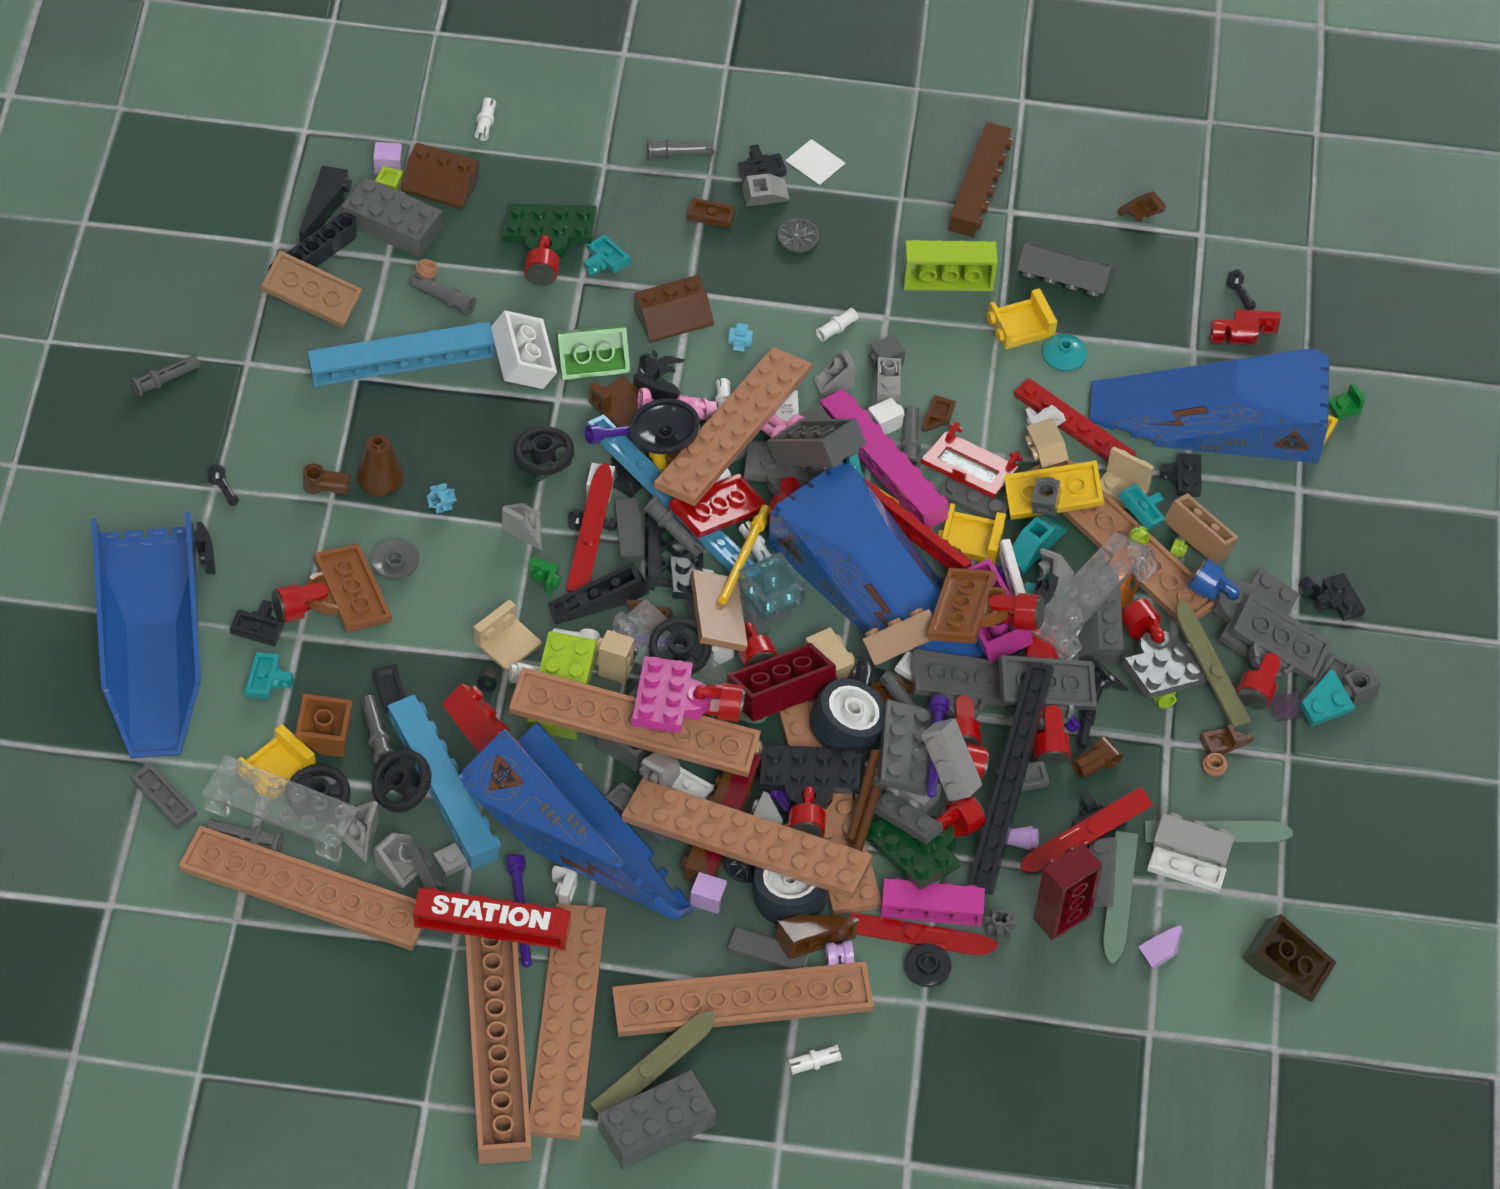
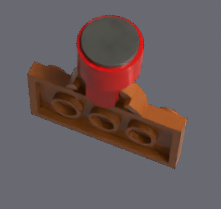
(340, 587)
(973, 602)

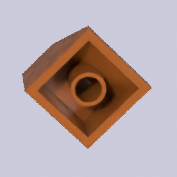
(324, 724)

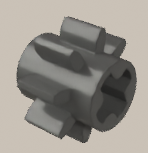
(999, 923)

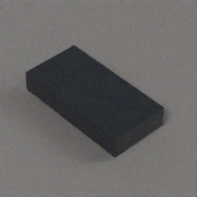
(388, 685)

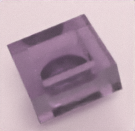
(1287, 707)

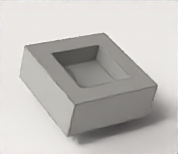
(450, 859)

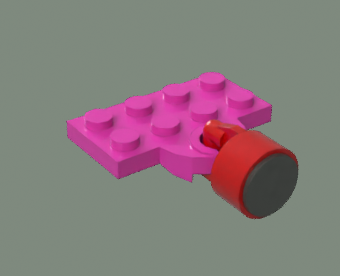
(670, 695)

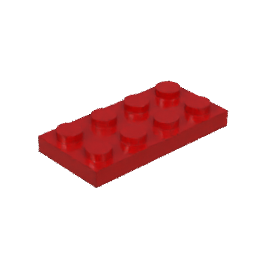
(720, 507)

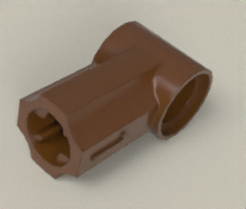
(317, 480)
(1101, 755)

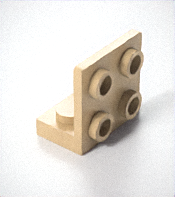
(1123, 472)
(505, 637)

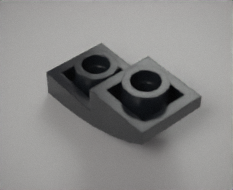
(658, 390)
(205, 548)
(1047, 587)

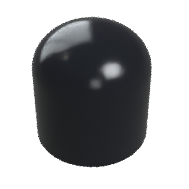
(1307, 582)
(491, 673)

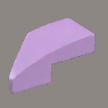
(1162, 946)

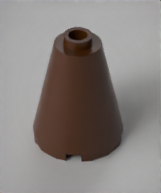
(379, 467)

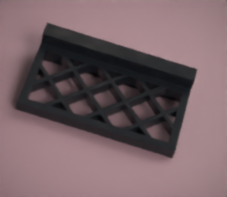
(653, 553)

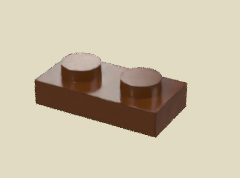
(711, 213)

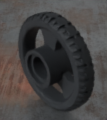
(543, 448)
(678, 636)
(394, 775)
(339, 789)

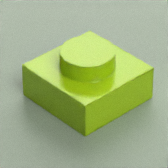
(390, 177)

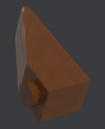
(809, 933)

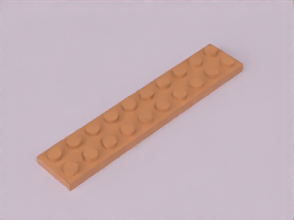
(733, 426)
(1167, 582)
(610, 717)
(838, 815)
(747, 838)
(302, 887)
(743, 998)
(567, 1027)

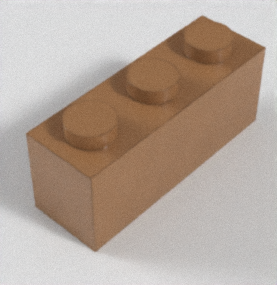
(1201, 529)
(898, 637)

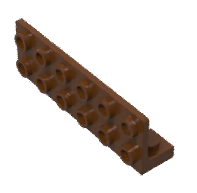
(618, 404)

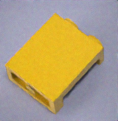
(1022, 321)
(974, 535)
(282, 755)

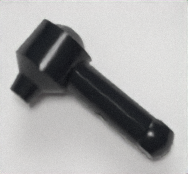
(1235, 282)
(217, 476)
(575, 520)

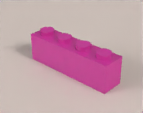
(933, 903)

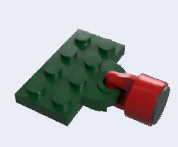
(547, 235)
(931, 861)

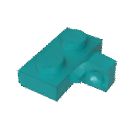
(605, 255)
(1143, 507)
(267, 676)

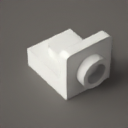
(1045, 414)
(567, 883)

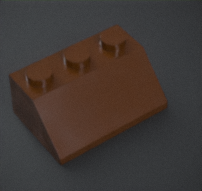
(440, 175)
(673, 308)

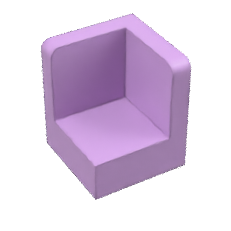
(388, 155)
(707, 892)

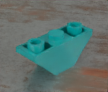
(1038, 534)

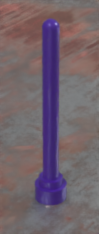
(595, 434)
(939, 707)
(515, 866)

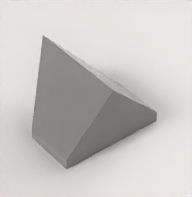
(837, 374)
(523, 523)
(1054, 563)
(363, 830)
(393, 859)

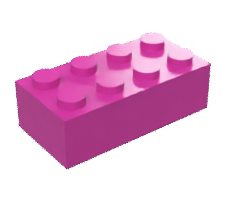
(1002, 637)

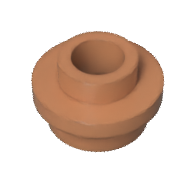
(427, 268)
(1214, 759)

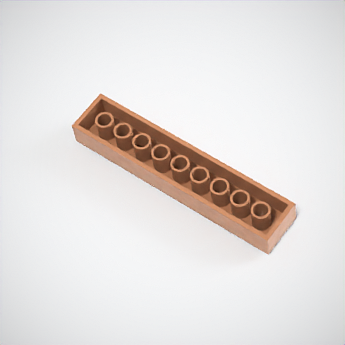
(498, 1051)

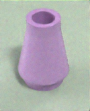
(1024, 837)

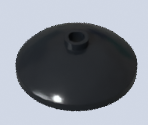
(664, 426)

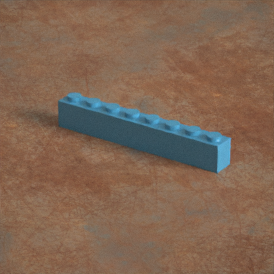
(401, 354)
(446, 789)

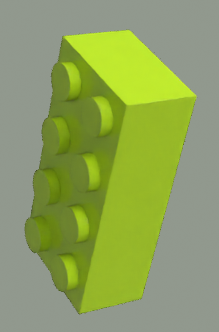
(950, 265)
(570, 659)

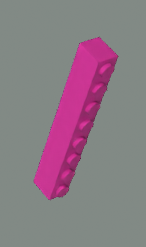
(889, 463)

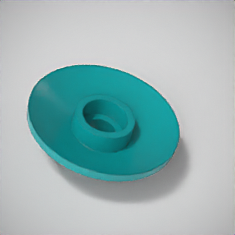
(1064, 352)

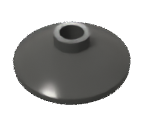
(395, 552)

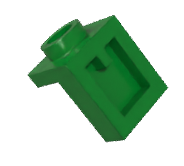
(1348, 403)
(545, 572)

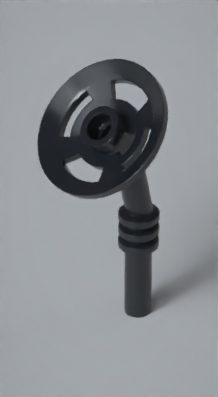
(1104, 680)

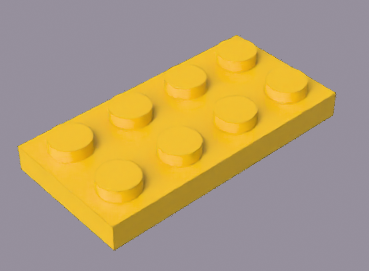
(1078, 484)

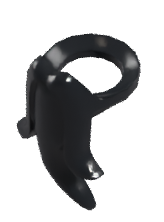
(656, 368)
(864, 670)

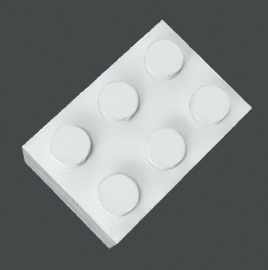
(523, 349)

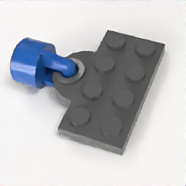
(1230, 596)

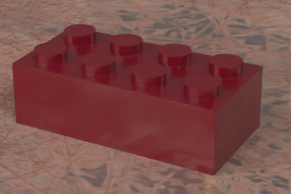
(783, 680)
(1067, 891)

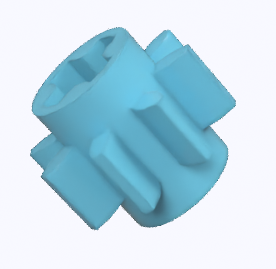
(740, 337)
(441, 498)

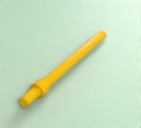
(757, 526)

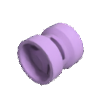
(839, 953)

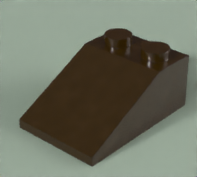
(1289, 957)

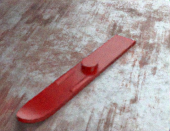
(591, 528)
(1088, 830)
(924, 934)

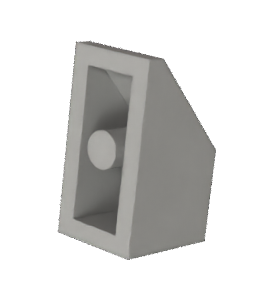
(661, 769)

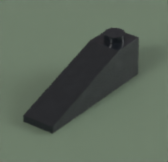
(325, 199)
(600, 595)

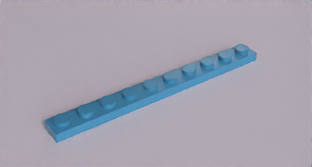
(646, 473)

